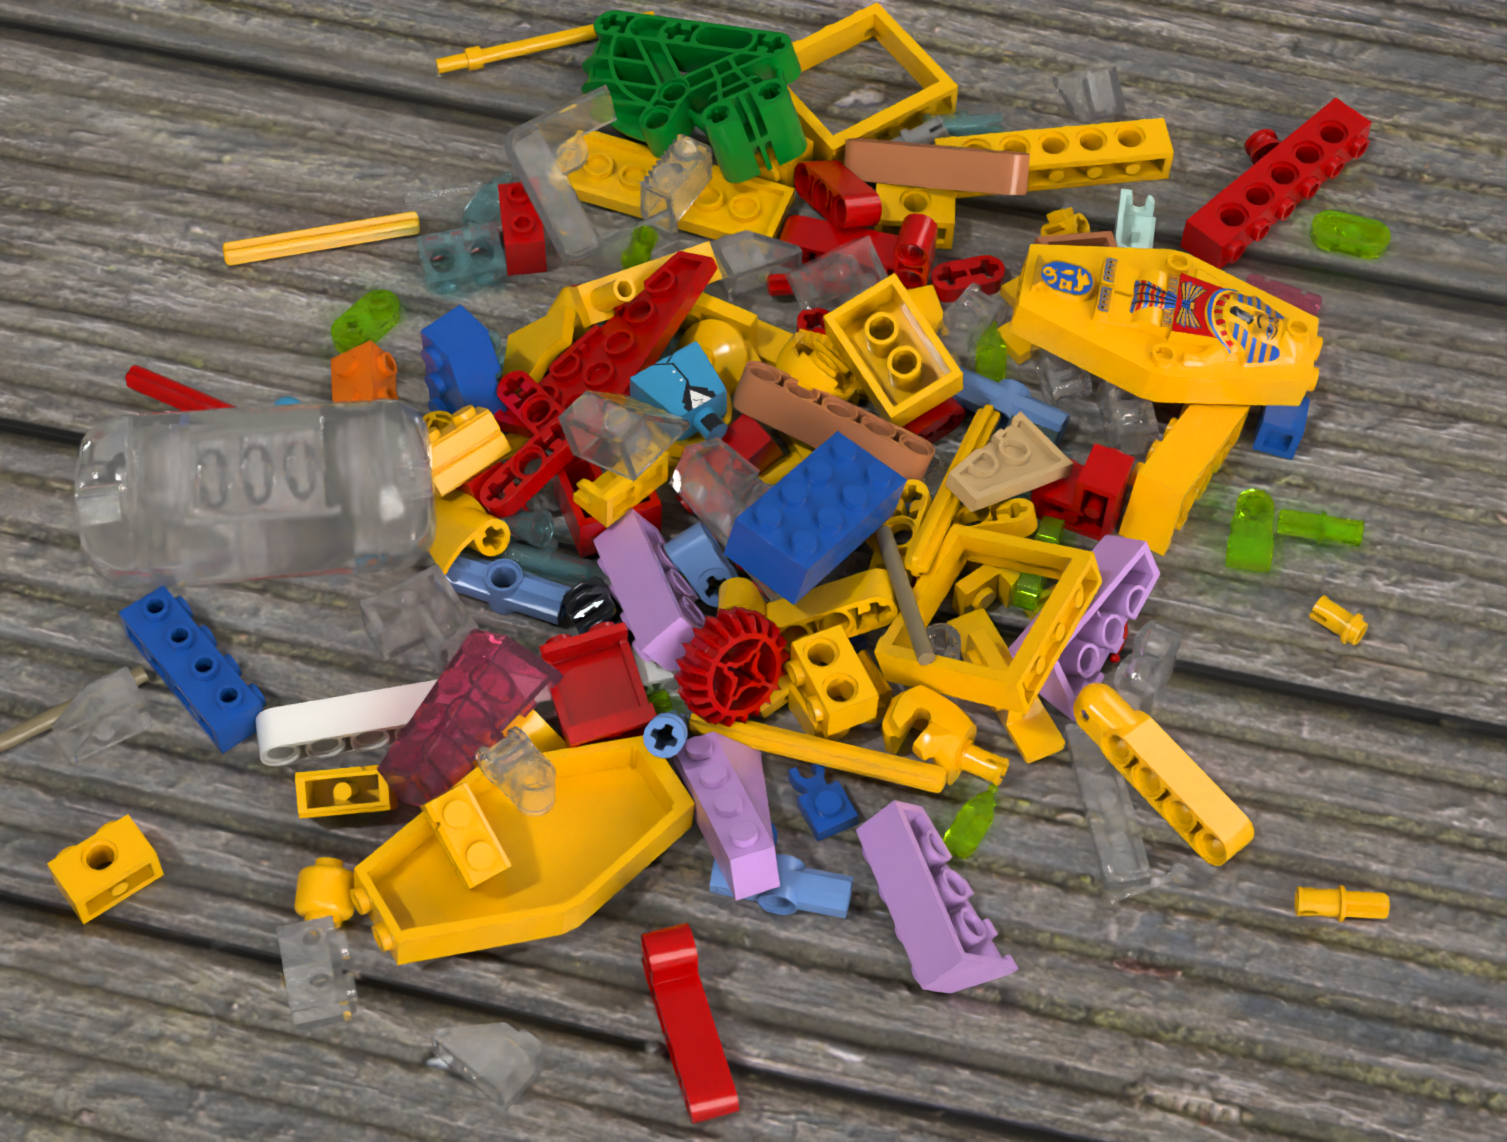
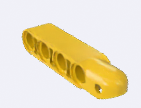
(1163, 774)

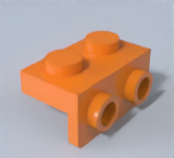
(364, 374)

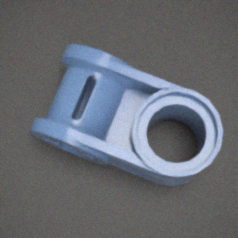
(698, 558)

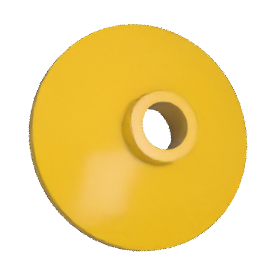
(723, 348)

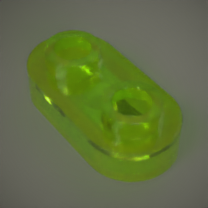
(1350, 234)
(370, 316)

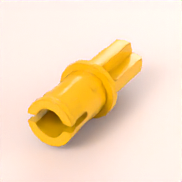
(1340, 903)

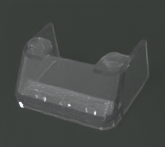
(544, 155)

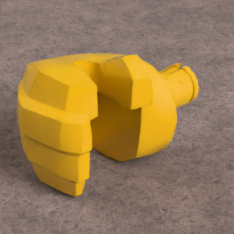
(945, 738)

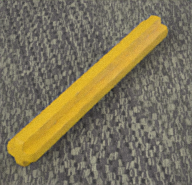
(321, 238)

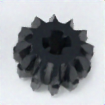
(591, 604)

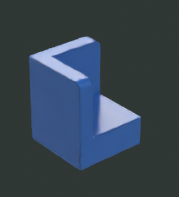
(1281, 428)

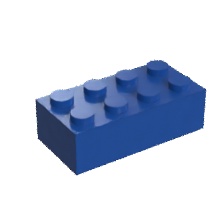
(814, 517)

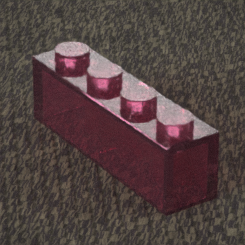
(465, 709)

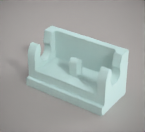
(1134, 224)

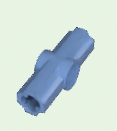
(1009, 399)
(526, 592)
(799, 889)

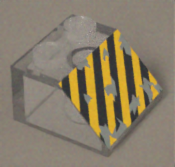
(619, 431)

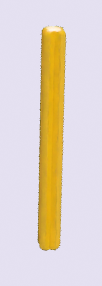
(945, 502)
(829, 753)

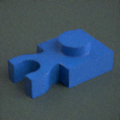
(822, 804)

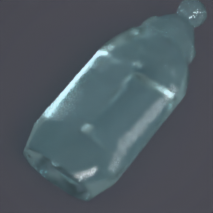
(485, 202)

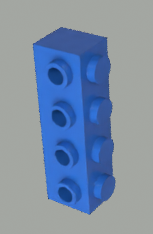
(193, 667)

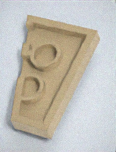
(1008, 466)

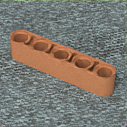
(938, 166)
(816, 415)

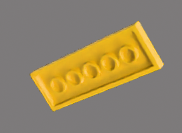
(722, 208)

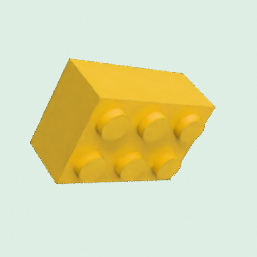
(893, 352)

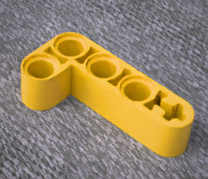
(855, 602)

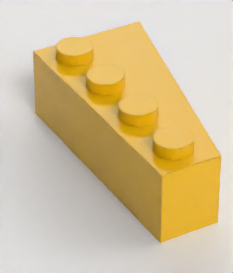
(1179, 471)

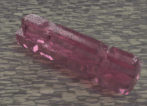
(1309, 303)

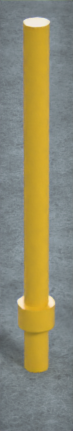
(475, 58)

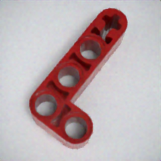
(906, 254)
(687, 1023)

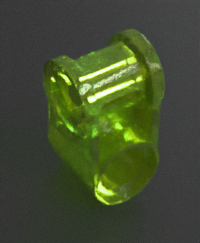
(1251, 532)

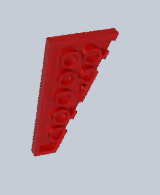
(626, 343)

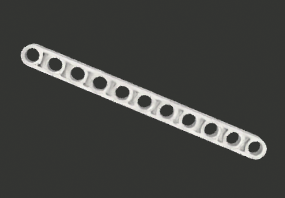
(377, 718)

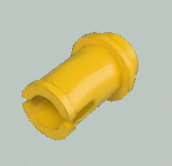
(1338, 620)

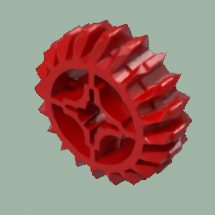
(731, 666)

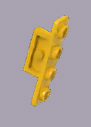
(763, 337)
(982, 644)

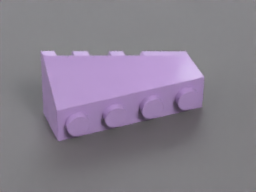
(1127, 580)
(650, 590)
(731, 809)
(929, 902)

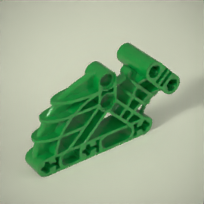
(730, 93)

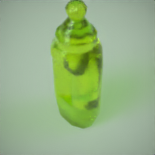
(991, 354)
(971, 824)

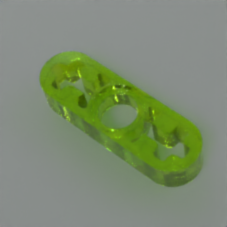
(1031, 586)

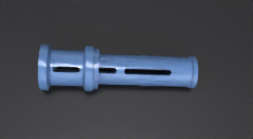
(659, 741)

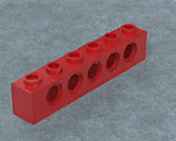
(1276, 184)

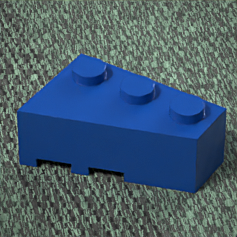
(460, 364)

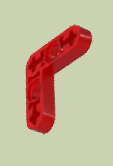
(545, 436)

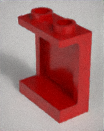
(600, 686)

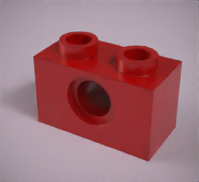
(521, 231)

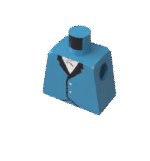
(687, 388)

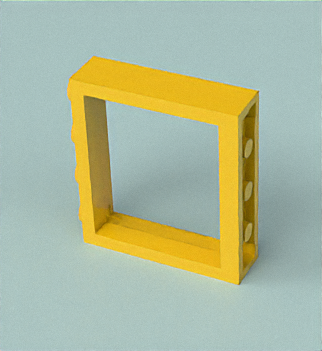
(886, 124)
(1041, 648)

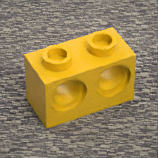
(840, 678)

